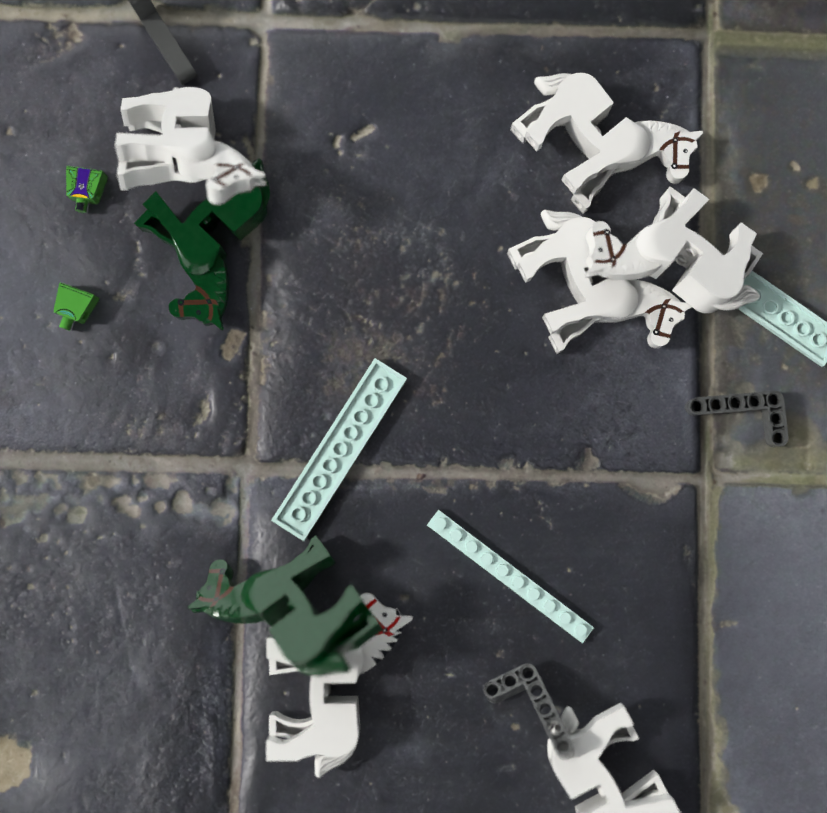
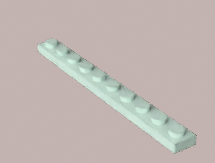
(510, 576)

